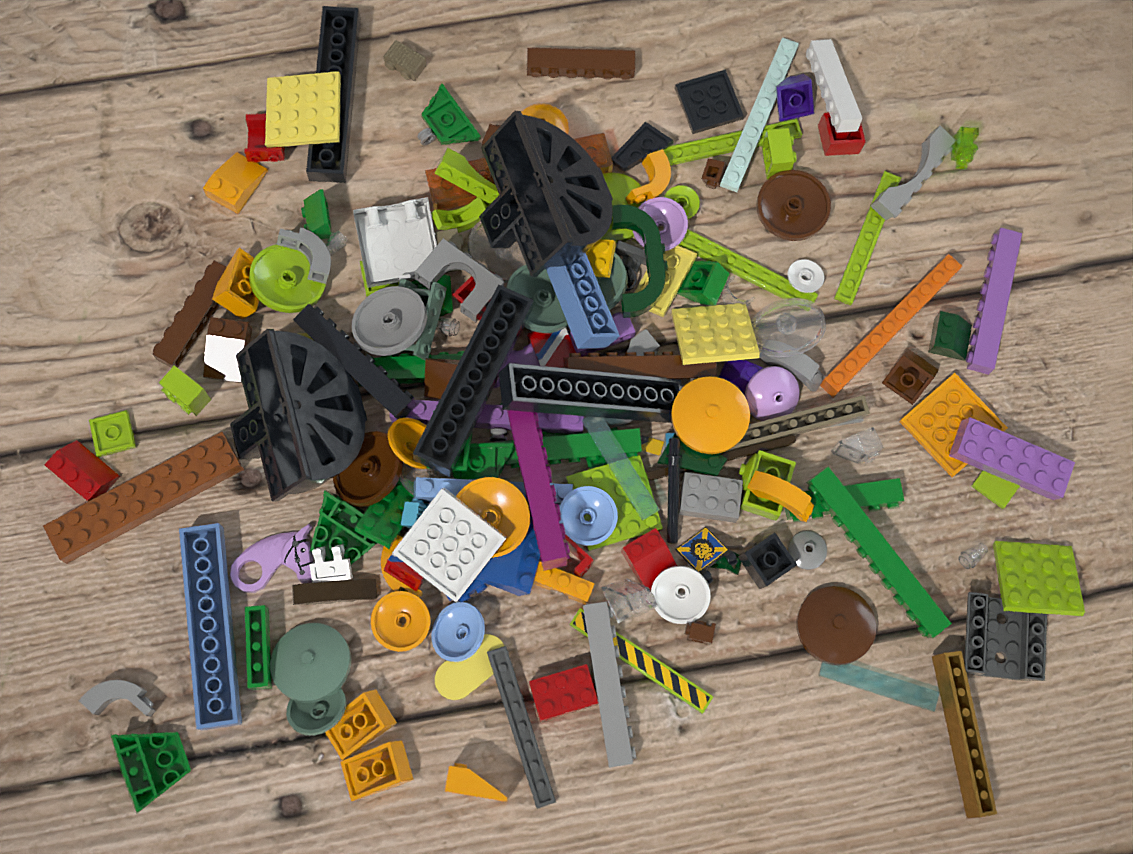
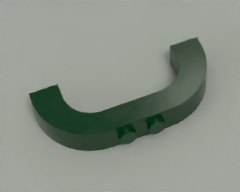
(639, 221)

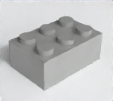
(710, 497)

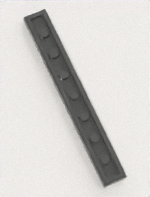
(521, 727)

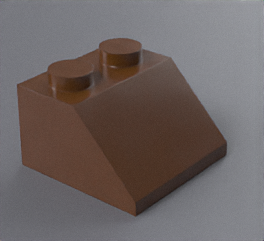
(910, 376)

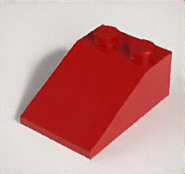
(648, 557)

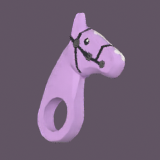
(271, 552)

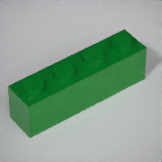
(258, 647)

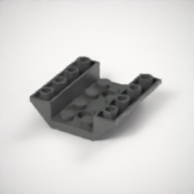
(1018, 640)

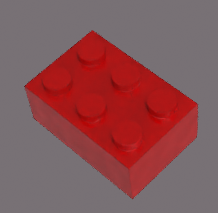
(563, 693)

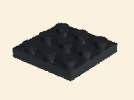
(709, 101)

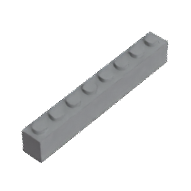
(608, 686)

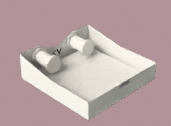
(394, 240)
(449, 544)

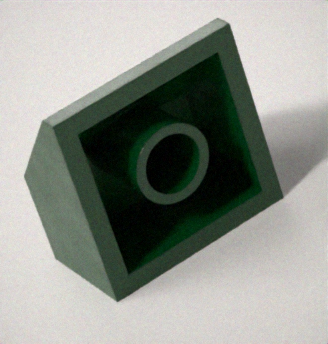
(950, 336)

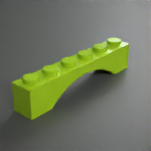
(458, 171)

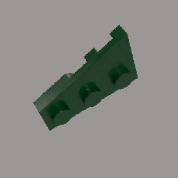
(696, 461)

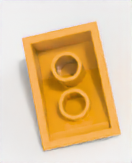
(234, 182)
(234, 288)
(360, 724)
(377, 770)
(466, 782)

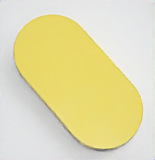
(461, 678)

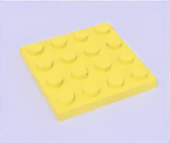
(303, 109)
(714, 333)

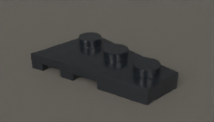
(639, 145)

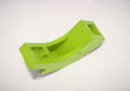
(462, 218)

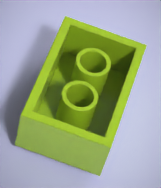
(774, 466)

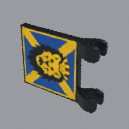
(703, 551)

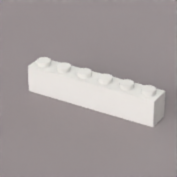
(834, 86)

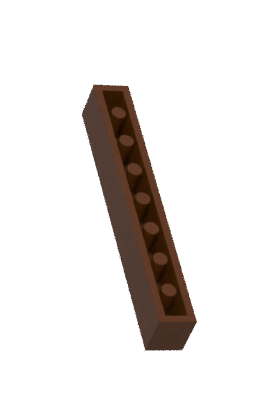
(650, 365)

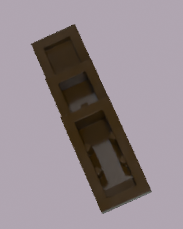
(334, 591)

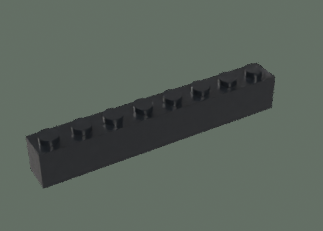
(360, 367)

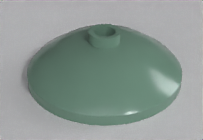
(306, 717)

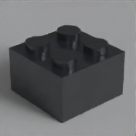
(767, 560)

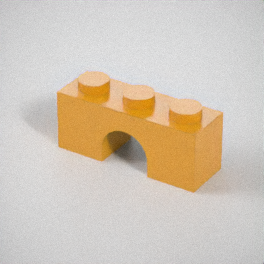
(566, 583)

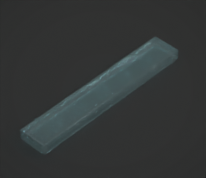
(621, 466)
(881, 685)

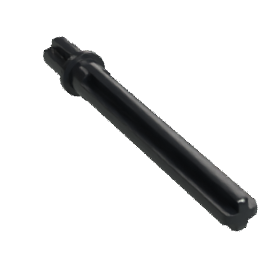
(673, 490)

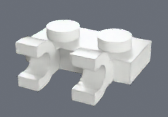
(330, 570)

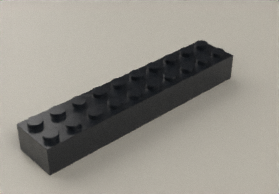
(336, 54)
(473, 380)
(587, 393)

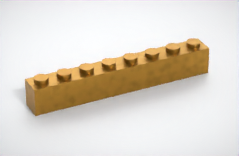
(964, 735)

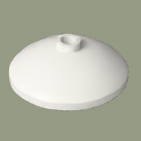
(678, 606)

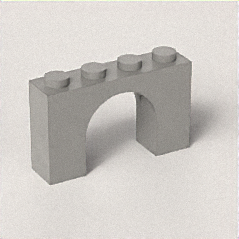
(447, 258)

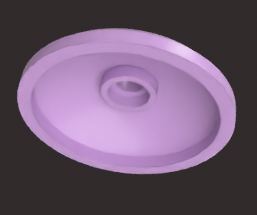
(670, 216)
(764, 388)

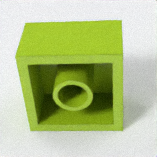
(778, 151)
(184, 391)

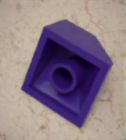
(795, 97)
(739, 373)

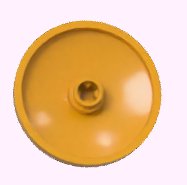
(710, 415)
(500, 506)

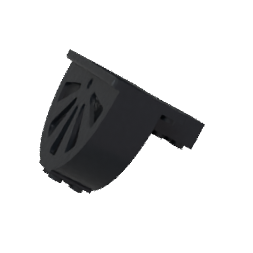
(548, 194)
(301, 412)

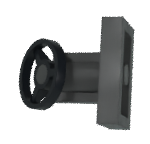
(632, 259)

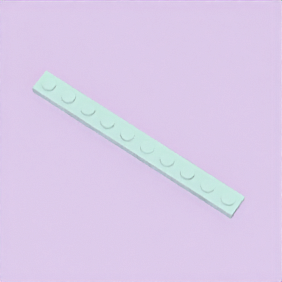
(759, 115)

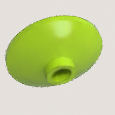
(685, 196)
(746, 470)

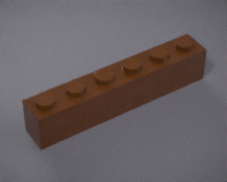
(580, 63)
(190, 320)

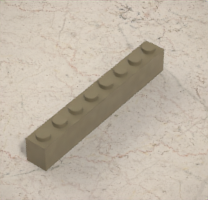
(804, 421)

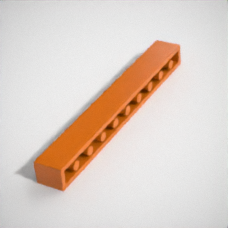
(890, 326)

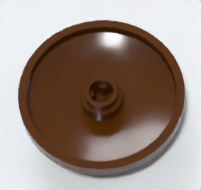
(793, 205)
(371, 473)
(836, 625)

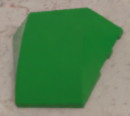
(337, 527)
(150, 764)

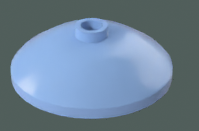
(596, 504)
(450, 629)

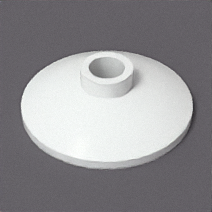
(808, 270)

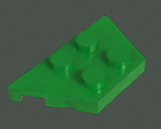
(448, 119)
(486, 460)

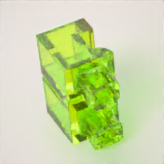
(963, 147)

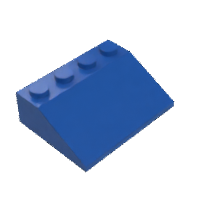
(514, 570)

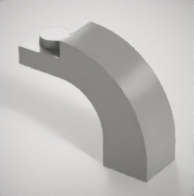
(312, 248)
(801, 366)
(107, 692)

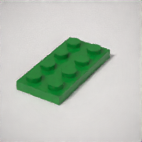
(383, 518)

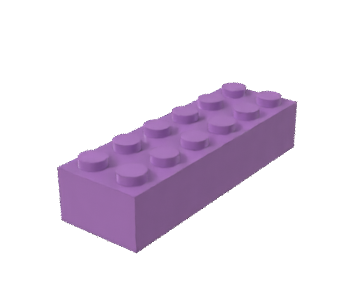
(1012, 459)

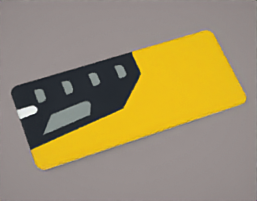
(651, 445)

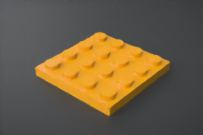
(938, 418)

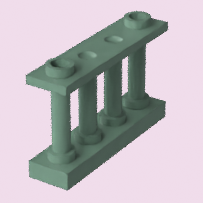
(435, 301)

